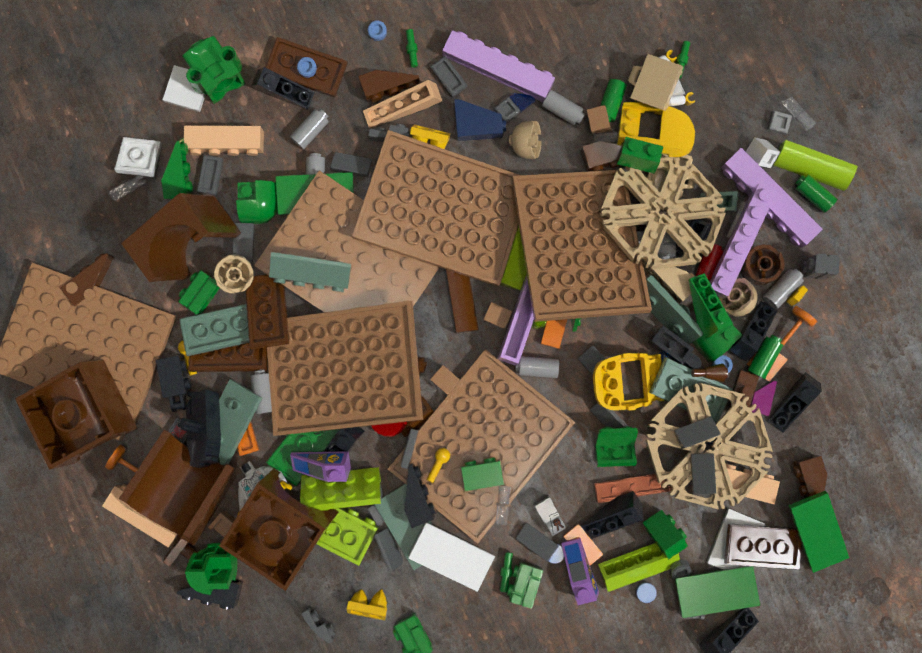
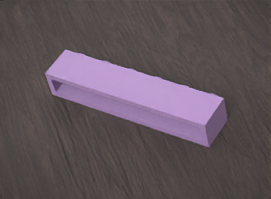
(498, 66)
(783, 210)
(741, 239)
(518, 328)

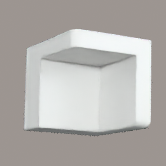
(762, 152)

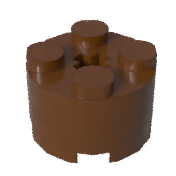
(765, 255)

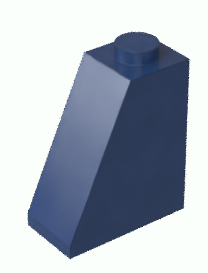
(477, 122)

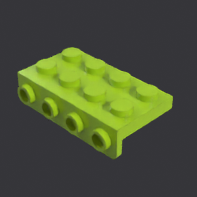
(359, 490)
(349, 535)

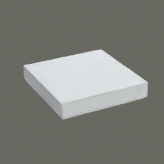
(181, 93)
(138, 157)

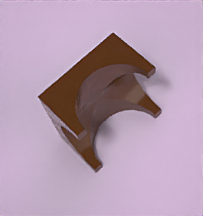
(276, 532)

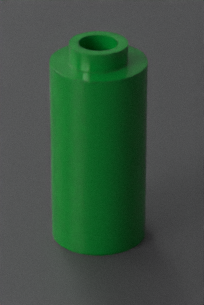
(613, 97)
(815, 193)
(766, 356)

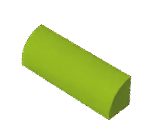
(816, 164)
(515, 268)
(635, 566)

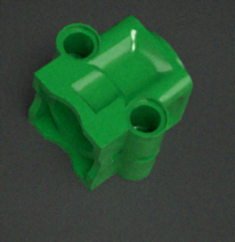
(213, 68)

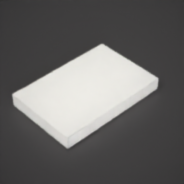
(717, 552)

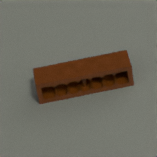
(462, 302)

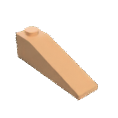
(403, 104)

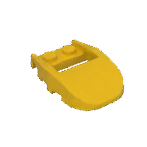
(676, 128)
(609, 385)

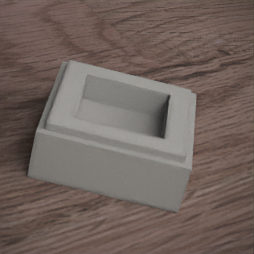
(779, 122)

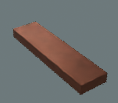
(640, 485)

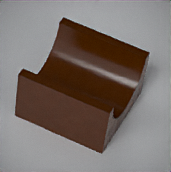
(162, 240)
(75, 412)
(174, 492)

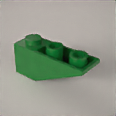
(176, 174)
(708, 308)

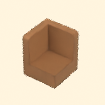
(599, 120)
(497, 315)
(445, 379)
(222, 523)

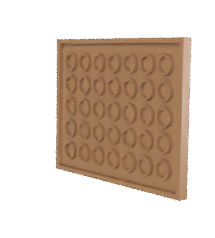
(440, 209)
(323, 229)
(568, 254)
(54, 335)
(346, 370)
(481, 419)

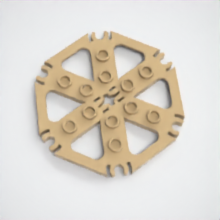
(659, 224)
(725, 451)

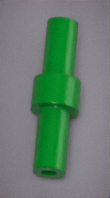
(411, 48)
(682, 58)
(506, 572)

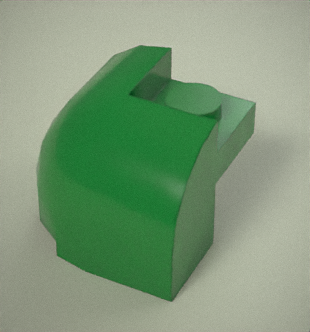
(256, 201)
(718, 345)
(211, 569)

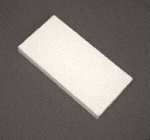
(451, 556)

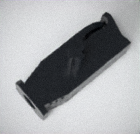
(203, 428)

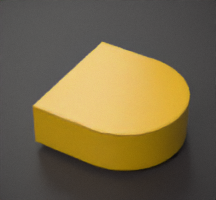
(797, 295)

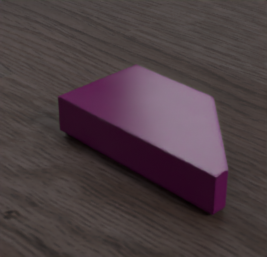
(764, 397)

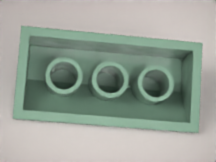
(309, 271)

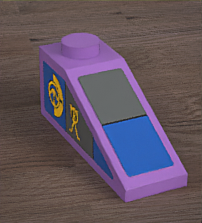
(322, 465)
(579, 572)

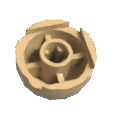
(525, 140)
(233, 273)
(741, 298)

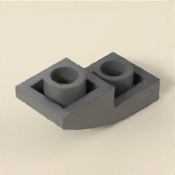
(379, 134)
(244, 242)
(323, 630)

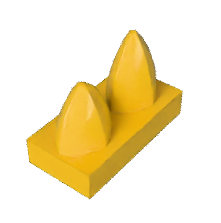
(436, 137)
(376, 609)

